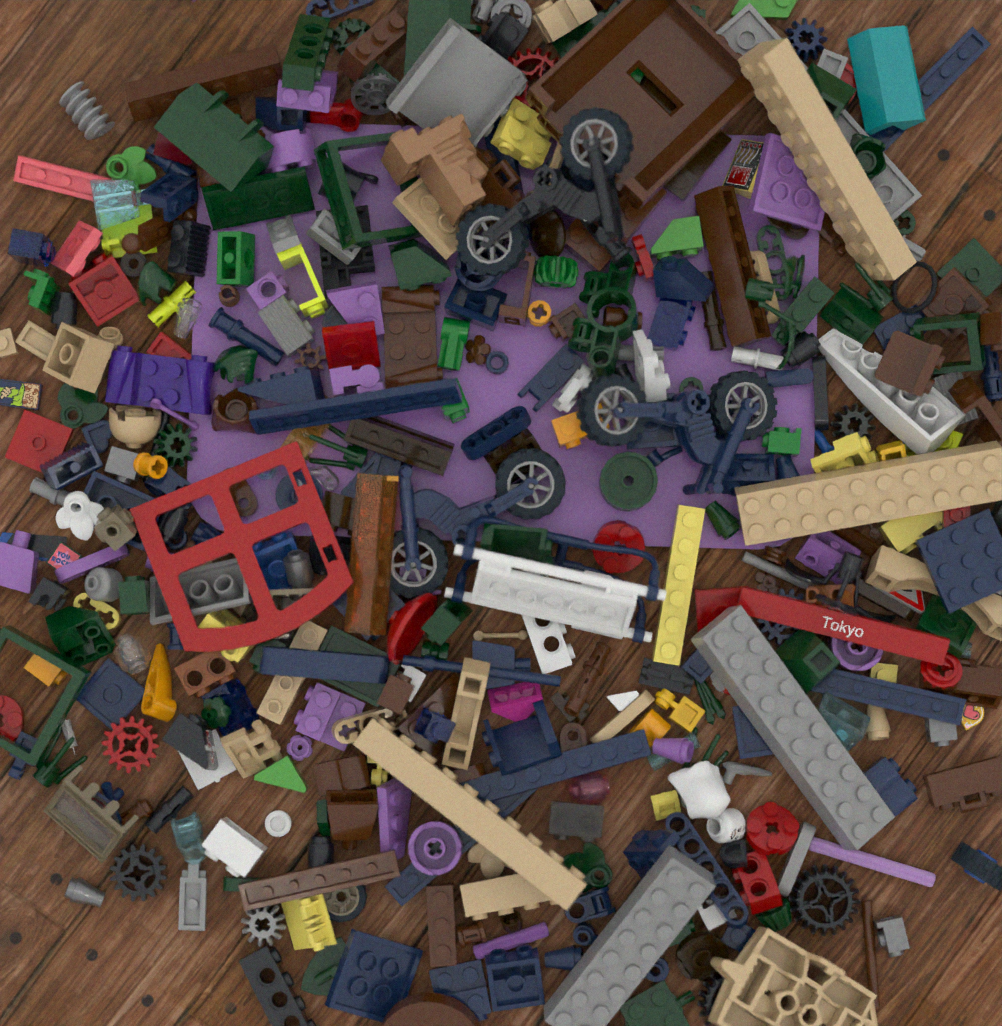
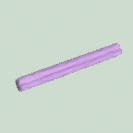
(873, 862)

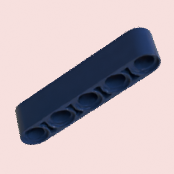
(324, 664)
(704, 857)

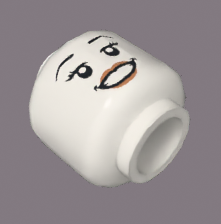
(727, 827)

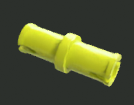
(170, 303)

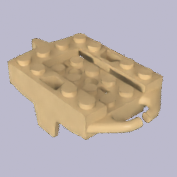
(782, 968)

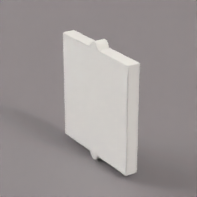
(205, 777)

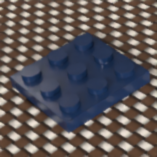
(964, 560)
(372, 975)

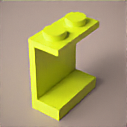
(296, 256)

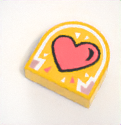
(971, 716)

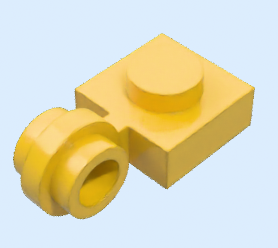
(684, 713)

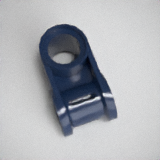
(168, 483)
(592, 906)

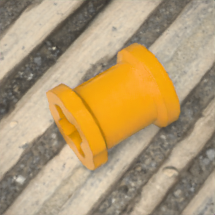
(543, 319)
(154, 466)

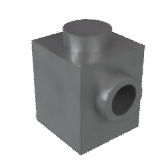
(121, 464)

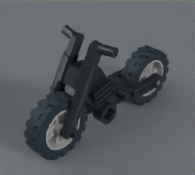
(561, 194)

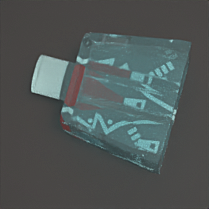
(115, 201)

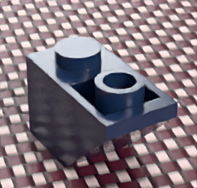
(280, 117)

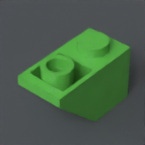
(680, 237)

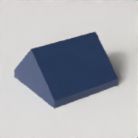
(475, 306)

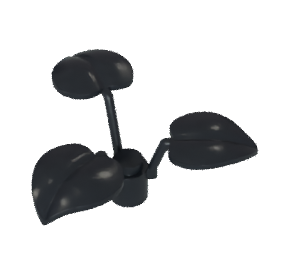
(848, 570)

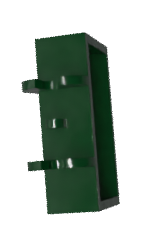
(428, 18)
(216, 136)

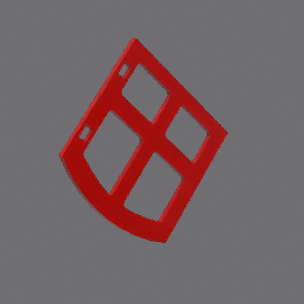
(239, 540)

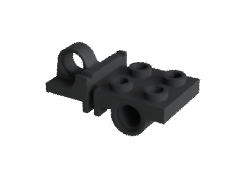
(334, 271)

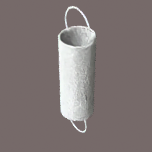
(68, 732)

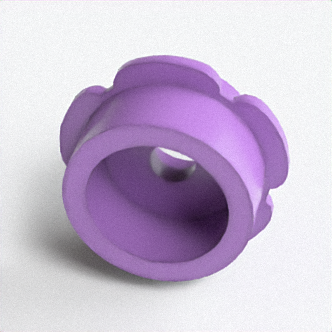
(297, 754)

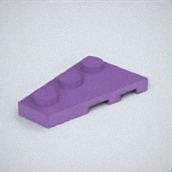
(393, 812)

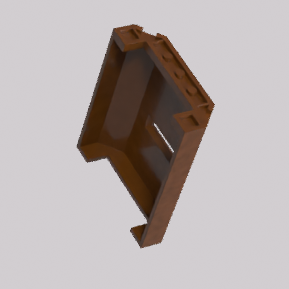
(679, 57)

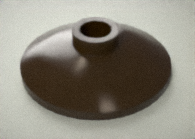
(548, 235)

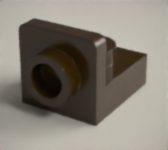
(561, 701)

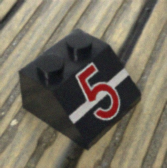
(193, 740)

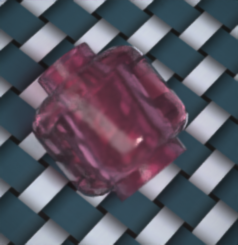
(589, 788)

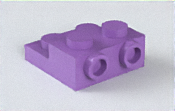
(323, 710)

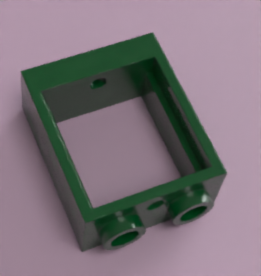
(972, 323)

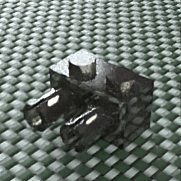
(576, 820)

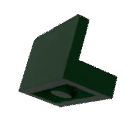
(851, 316)

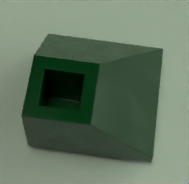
(833, 90)
(417, 264)
(80, 634)
(807, 659)

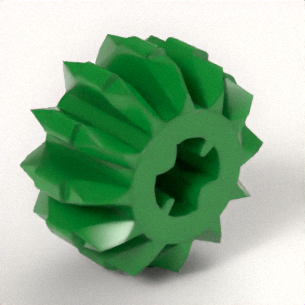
(556, 272)

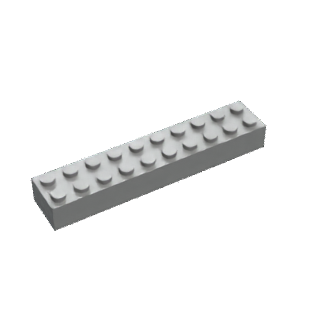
(792, 728)

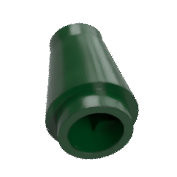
(722, 520)

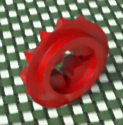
(952, 674)

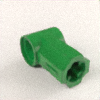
(453, 337)

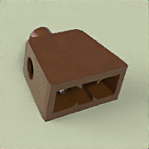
(351, 815)

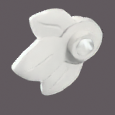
(79, 519)

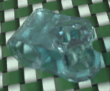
(189, 838)

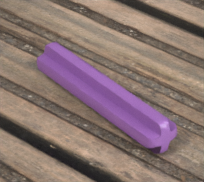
(512, 940)

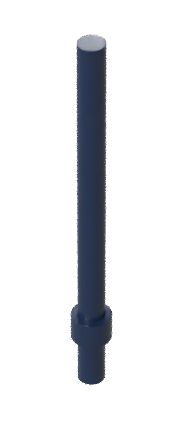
(430, 664)

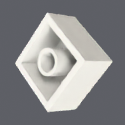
(234, 847)

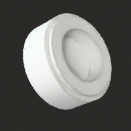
(278, 823)

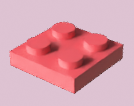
(76, 248)

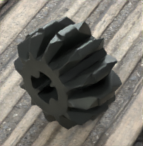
(844, 420)

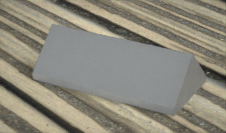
(206, 589)

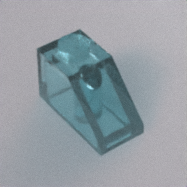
(843, 719)

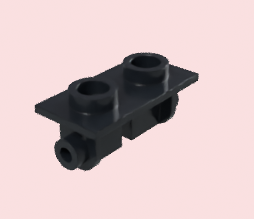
(665, 676)

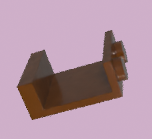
(517, 315)

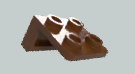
(909, 364)

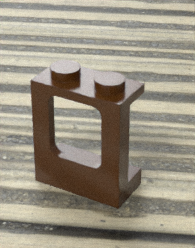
(968, 396)

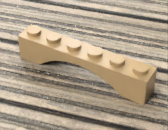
(896, 571)

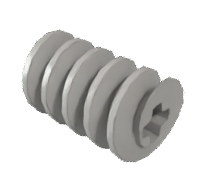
(84, 113)

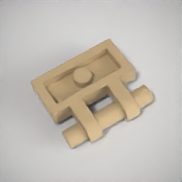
(243, 752)

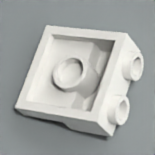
(648, 369)

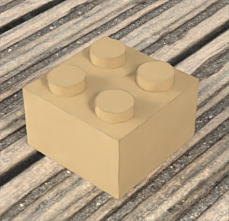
(78, 357)

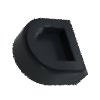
(734, 854)

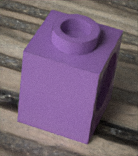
(256, 289)

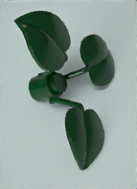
(763, 291)

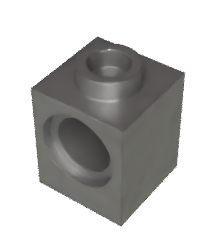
(940, 732)

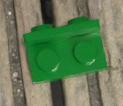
(41, 294)

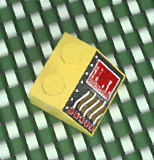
(744, 167)

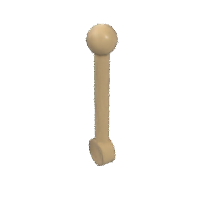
(522, 635)

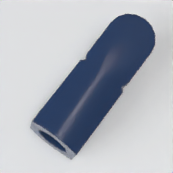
(789, 377)

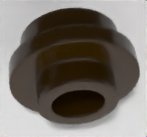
(125, 264)

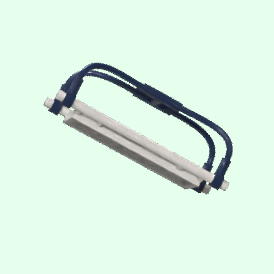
(552, 598)

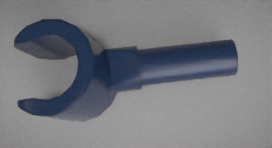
(656, 459)

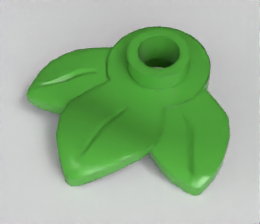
(133, 165)

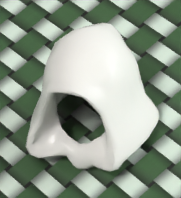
(701, 790)

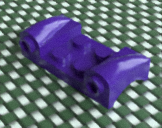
(176, 382)

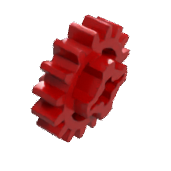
(122, 734)

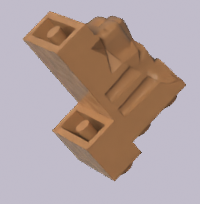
(443, 161)

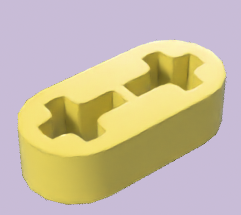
(100, 606)

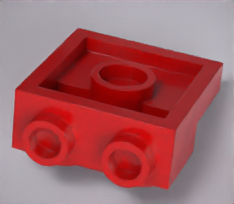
(103, 289)

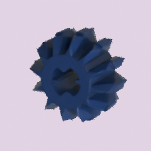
(806, 31)

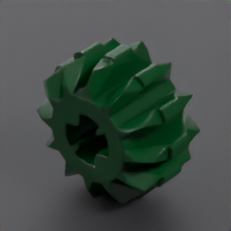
(182, 451)

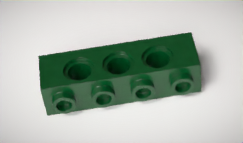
(307, 52)

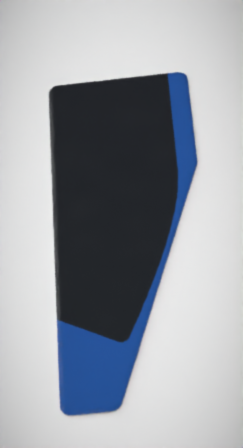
(41, 543)

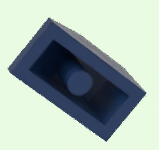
(680, 280)

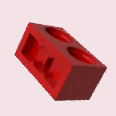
(761, 880)

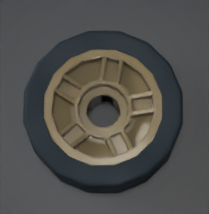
(350, 908)

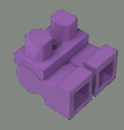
(364, 379)

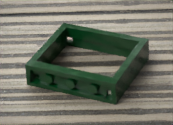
(341, 198)
(64, 705)

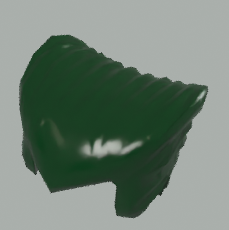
(869, 154)
(151, 281)
(238, 363)

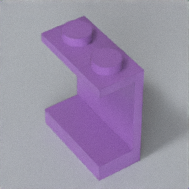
(318, 100)

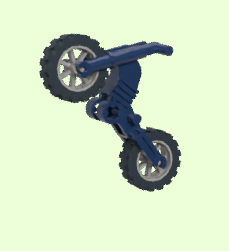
(690, 421)
(451, 518)

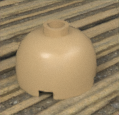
(134, 424)

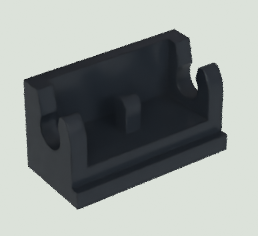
(50, 592)

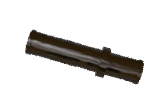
(713, 320)

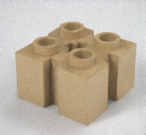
(561, 17)

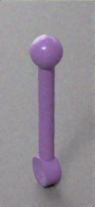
(157, 404)

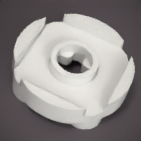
(577, 382)

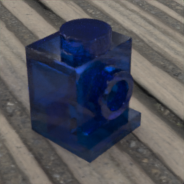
(434, 726)

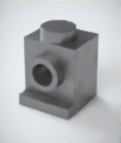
(892, 935)

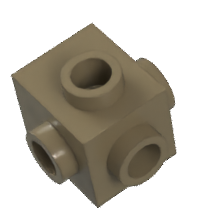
(115, 526)

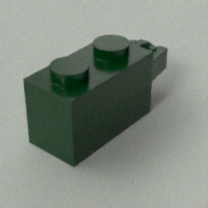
(803, 309)

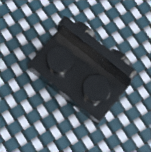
(504, 34)

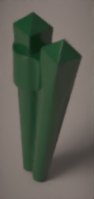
(709, 702)

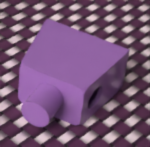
(18, 564)

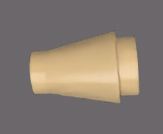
(878, 725)

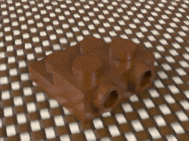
(953, 297)

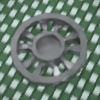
(372, 94)

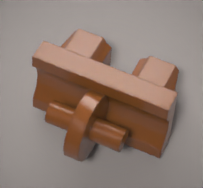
(830, 591)

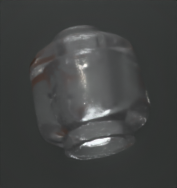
(131, 654)

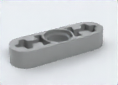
(795, 858)

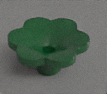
(216, 712)

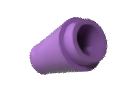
(675, 749)

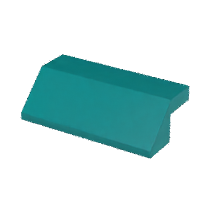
(886, 78)

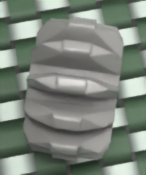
(265, 932)

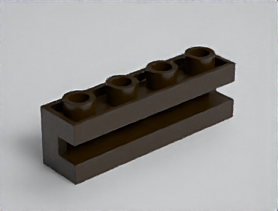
(400, 443)

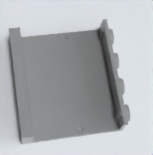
(455, 78)

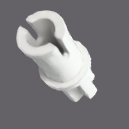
(755, 358)

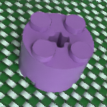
(292, 150)
(852, 659)
(420, 850)

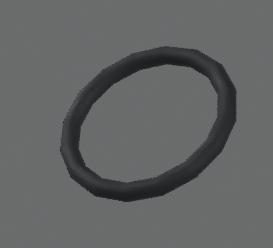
(929, 298)

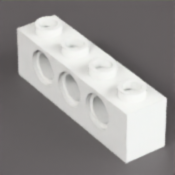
(548, 660)

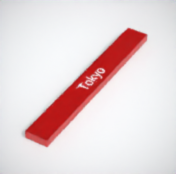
(844, 626)

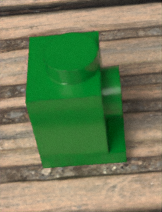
(782, 441)

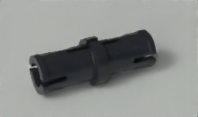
(169, 809)

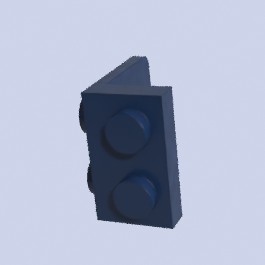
(648, 847)

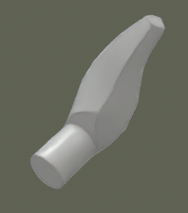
(742, 769)

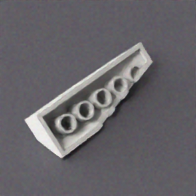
(915, 420)

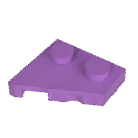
(358, 304)

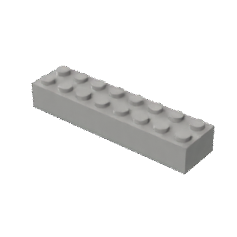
(631, 942)

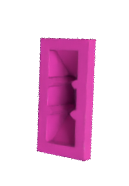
(515, 700)

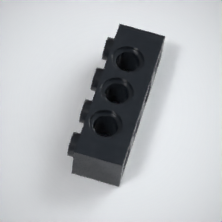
(270, 958)

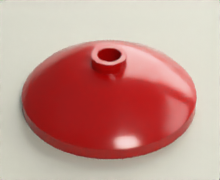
(406, 626)

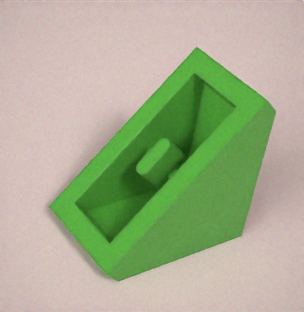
(283, 774)

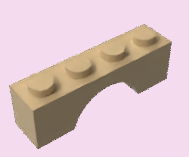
(466, 713)

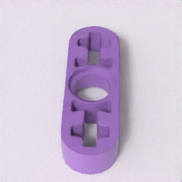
(84, 565)

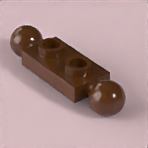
(154, 232)

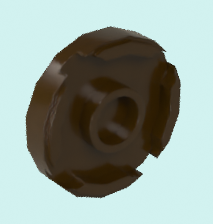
(696, 953)

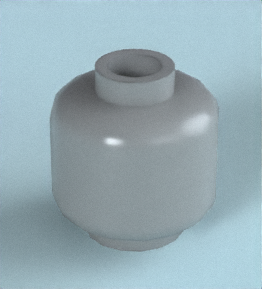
(102, 584)

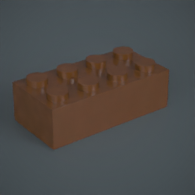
(586, 249)

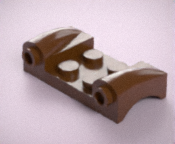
(410, 335)

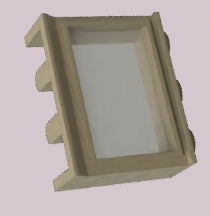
(85, 819)

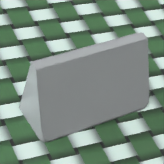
(325, 233)

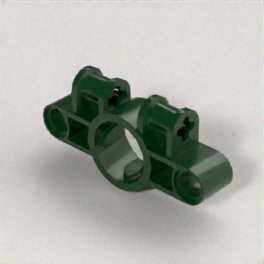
(599, 291)

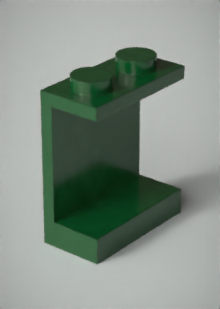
(518, 542)

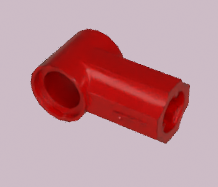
(341, 115)

